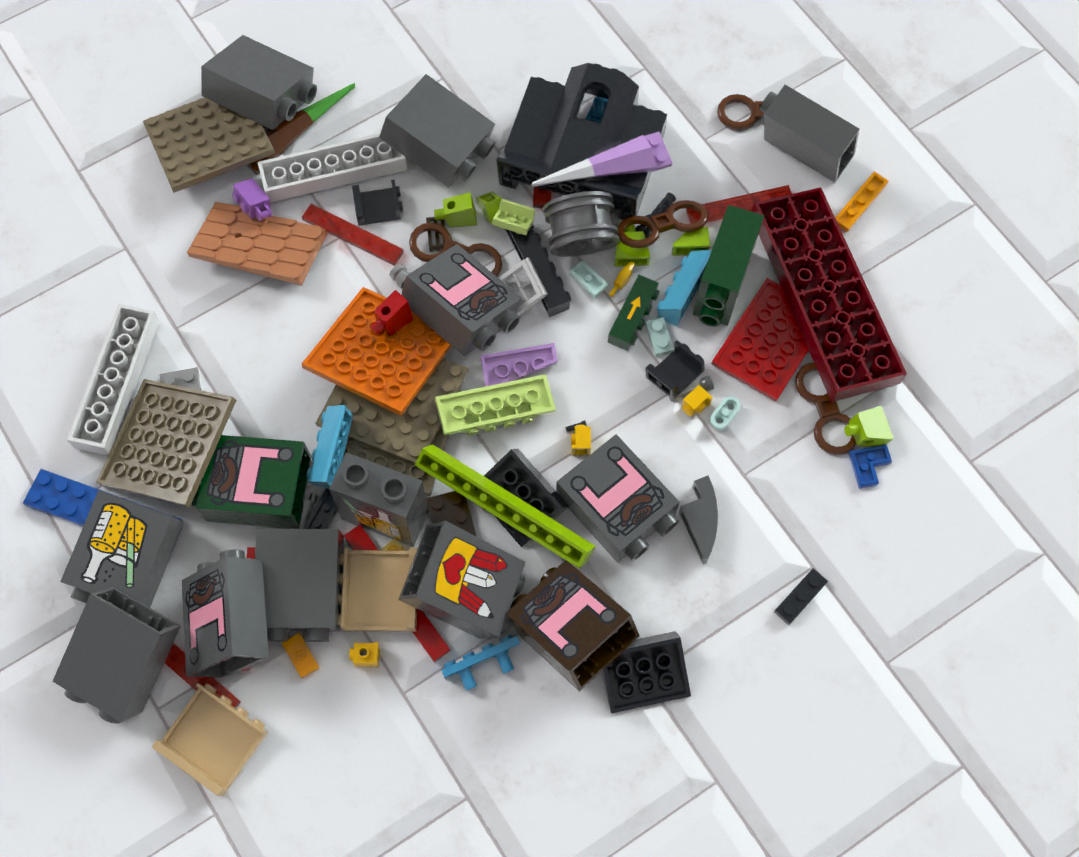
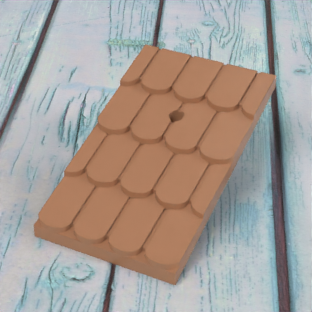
(266, 247)

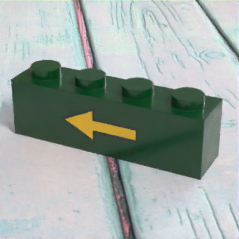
(633, 312)

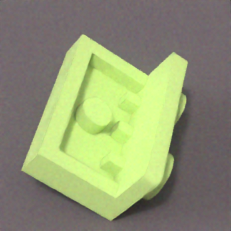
(514, 217)

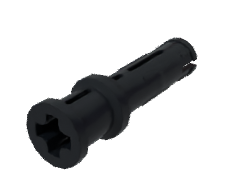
(667, 201)

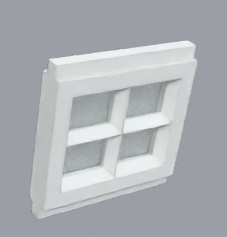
(526, 283)

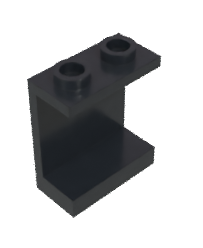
(377, 205)
(676, 370)

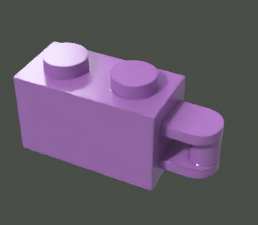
(252, 199)

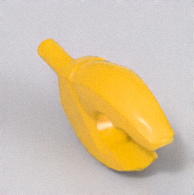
(622, 278)

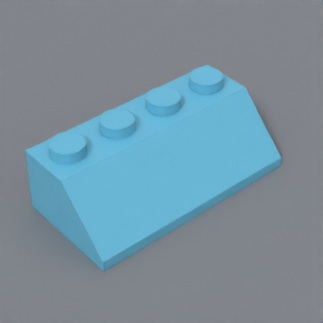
(684, 287)
(330, 446)

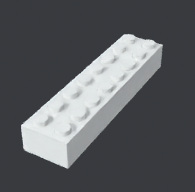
(329, 167)
(113, 379)

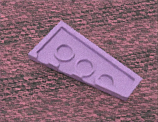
(516, 363)

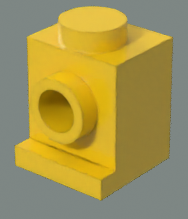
(696, 401)
(581, 440)
(372, 657)

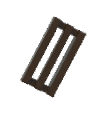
(438, 246)

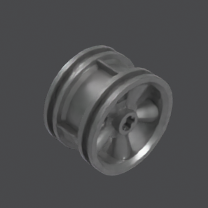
(581, 224)

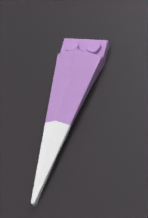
(635, 156)

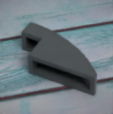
(701, 518)

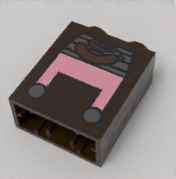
(572, 624)

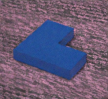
(865, 460)

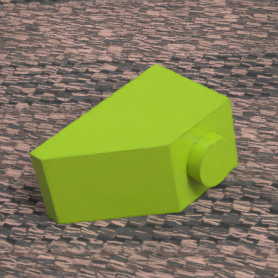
(489, 205)
(691, 241)

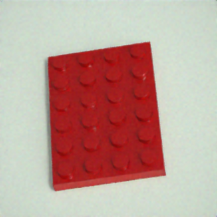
(764, 343)

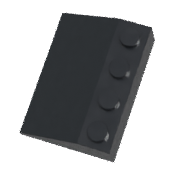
(524, 481)
(647, 673)

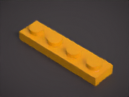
(861, 201)

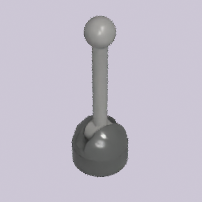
(706, 383)

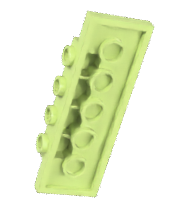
(495, 406)

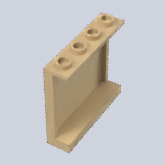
(372, 590)
(212, 739)

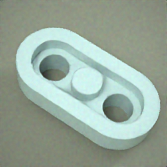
(724, 414)

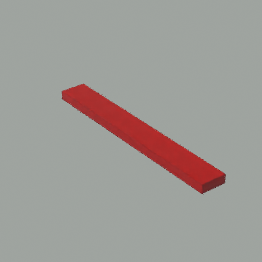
(425, 631)

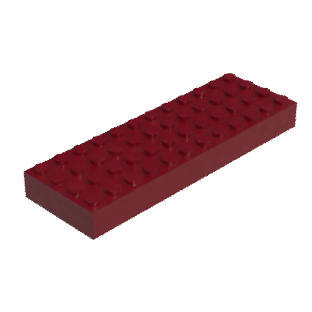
(828, 295)

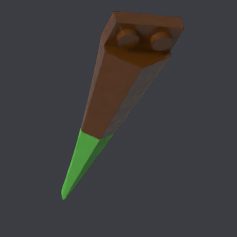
(290, 130)

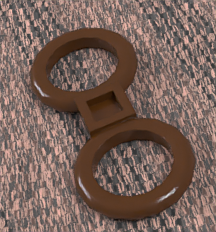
(754, 107)
(662, 223)
(450, 243)
(827, 411)

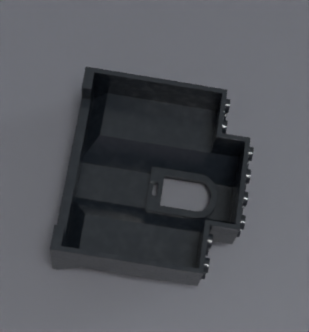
(552, 137)

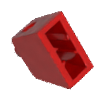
(392, 314)

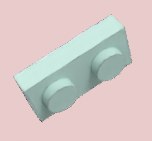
(588, 279)
(659, 336)

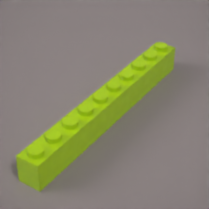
(505, 506)

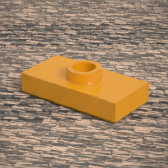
(300, 655)

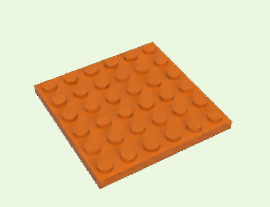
(378, 366)

